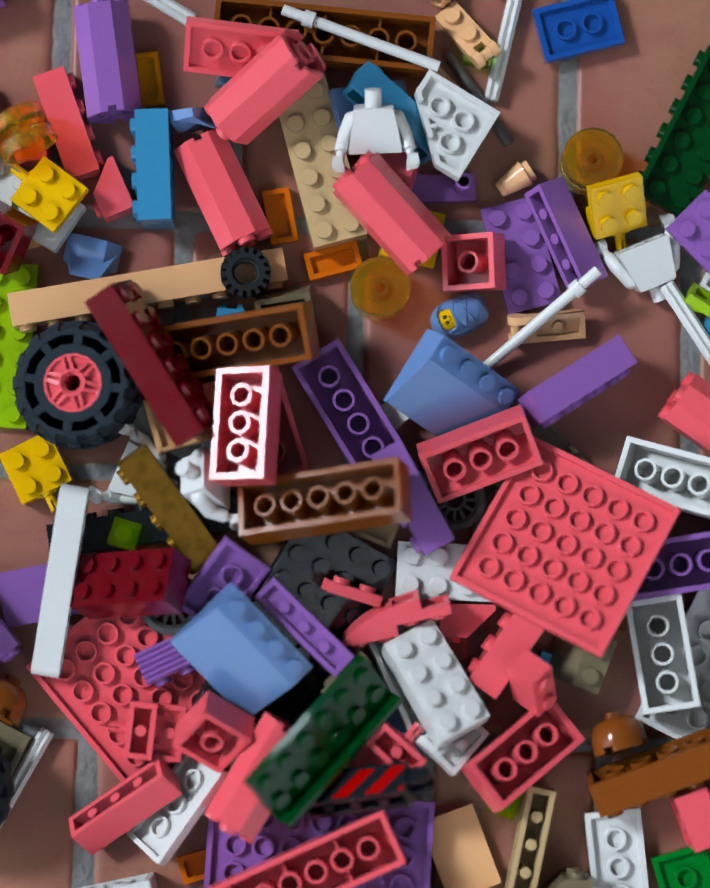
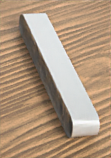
(60, 580)

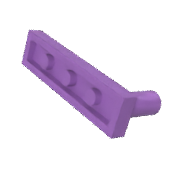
(443, 189)
(304, 627)

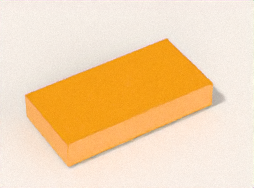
(150, 79)

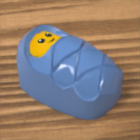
(459, 315)

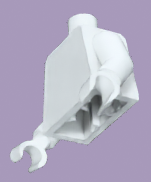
(374, 128)
(646, 263)
(117, 491)
(203, 493)

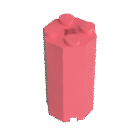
(265, 87)
(222, 192)
(390, 212)
(689, 410)
(234, 802)

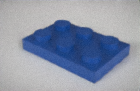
(577, 28)

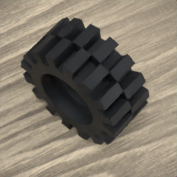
(240, 289)

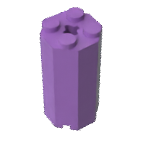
(107, 60)

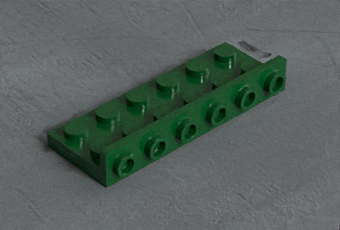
(682, 156)
(322, 742)

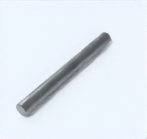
(471, 88)

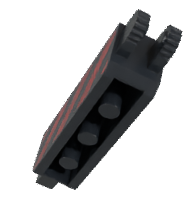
(372, 789)

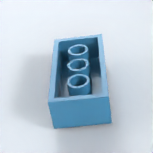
(154, 169)

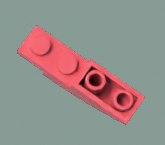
(383, 622)

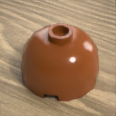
(12, 700)
(617, 734)

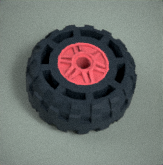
(47, 387)

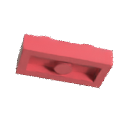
(364, 594)

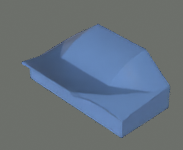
(190, 119)
(91, 256)

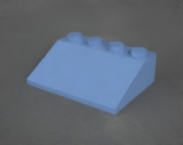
(448, 386)
(240, 651)

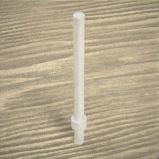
(310, 19)
(575, 289)

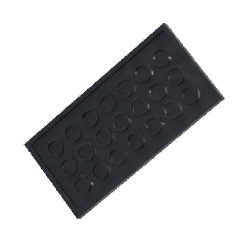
(301, 570)

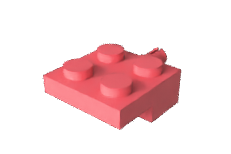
(150, 730)
(390, 746)

